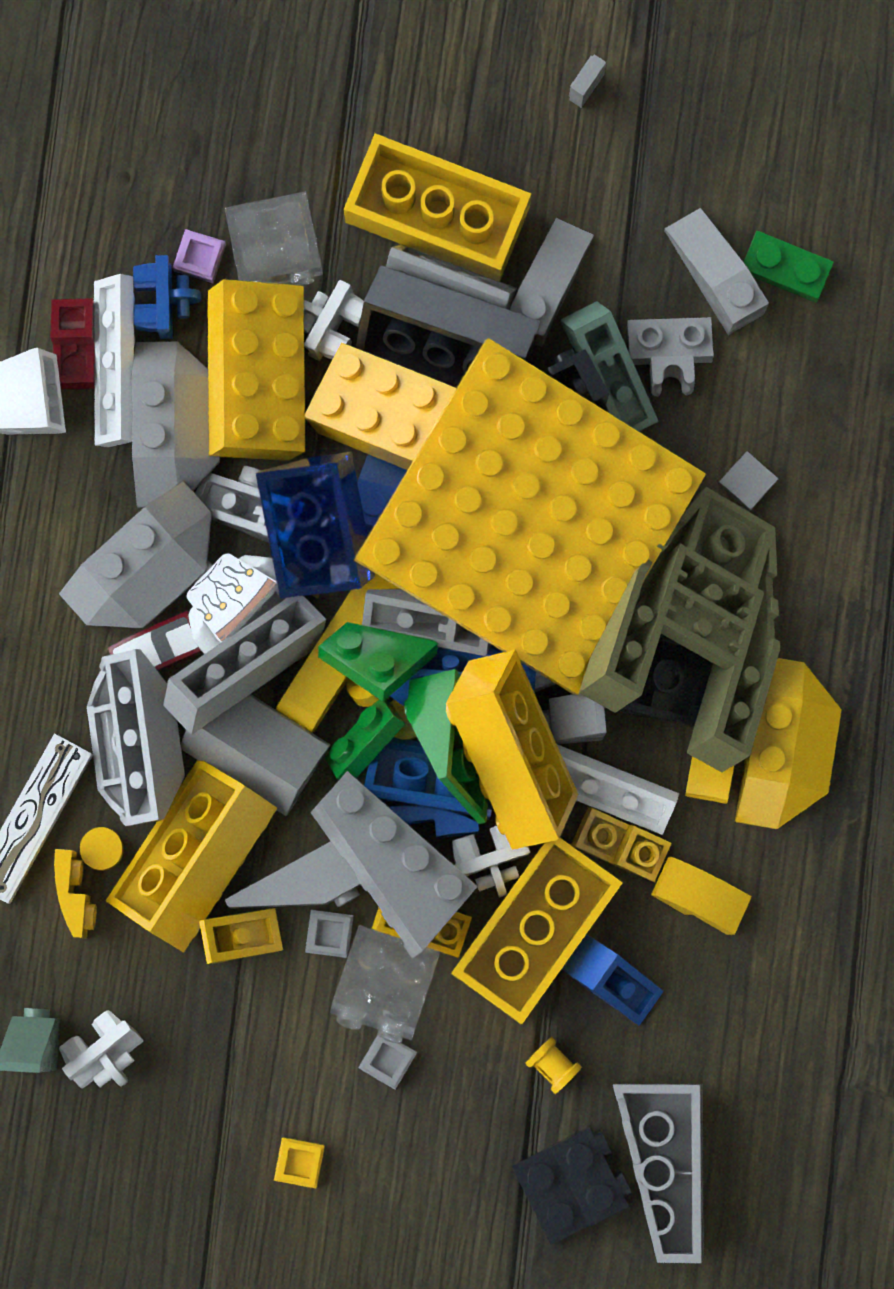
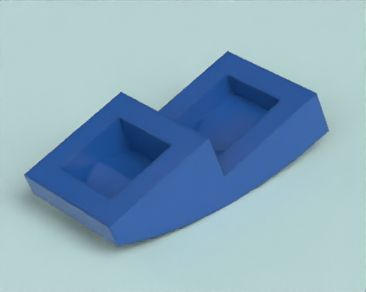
(446, 822)

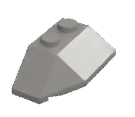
(168, 420)
(144, 563)
(134, 739)

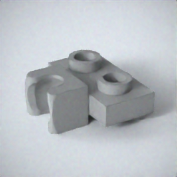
(670, 348)

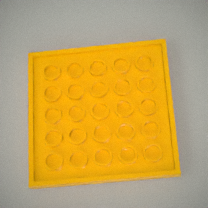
(528, 514)

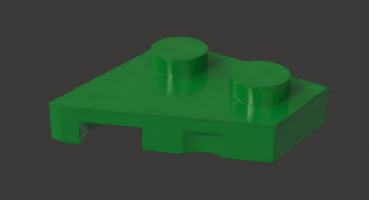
(376, 657)

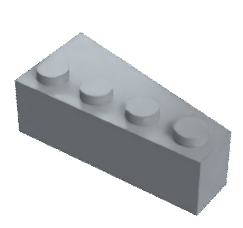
(393, 863)
(667, 1158)

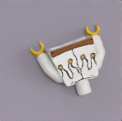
(231, 597)

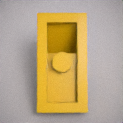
(240, 936)

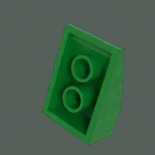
(442, 740)

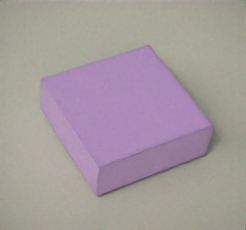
(199, 256)

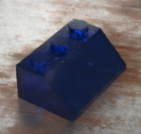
(314, 525)

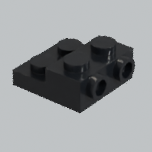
(672, 685)
(572, 1184)

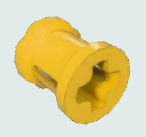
(553, 1065)

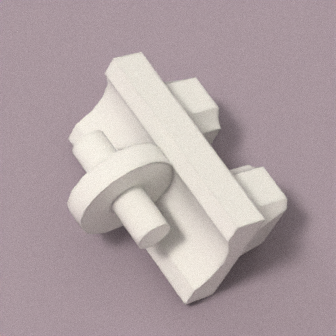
(340, 306)
(470, 861)
(105, 1057)

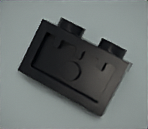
(581, 374)

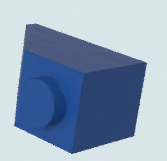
(376, 486)
(612, 979)

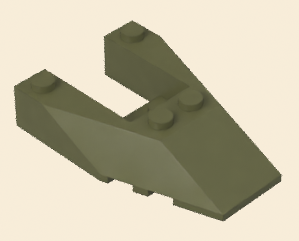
(713, 598)

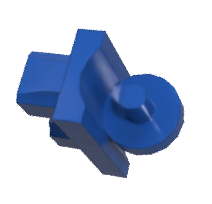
(158, 278)

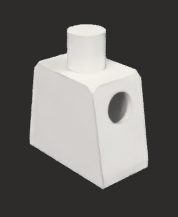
(31, 394)

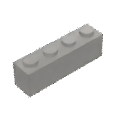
(243, 662)

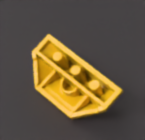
(791, 749)

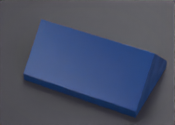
(406, 777)

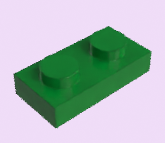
(787, 266)
(365, 739)

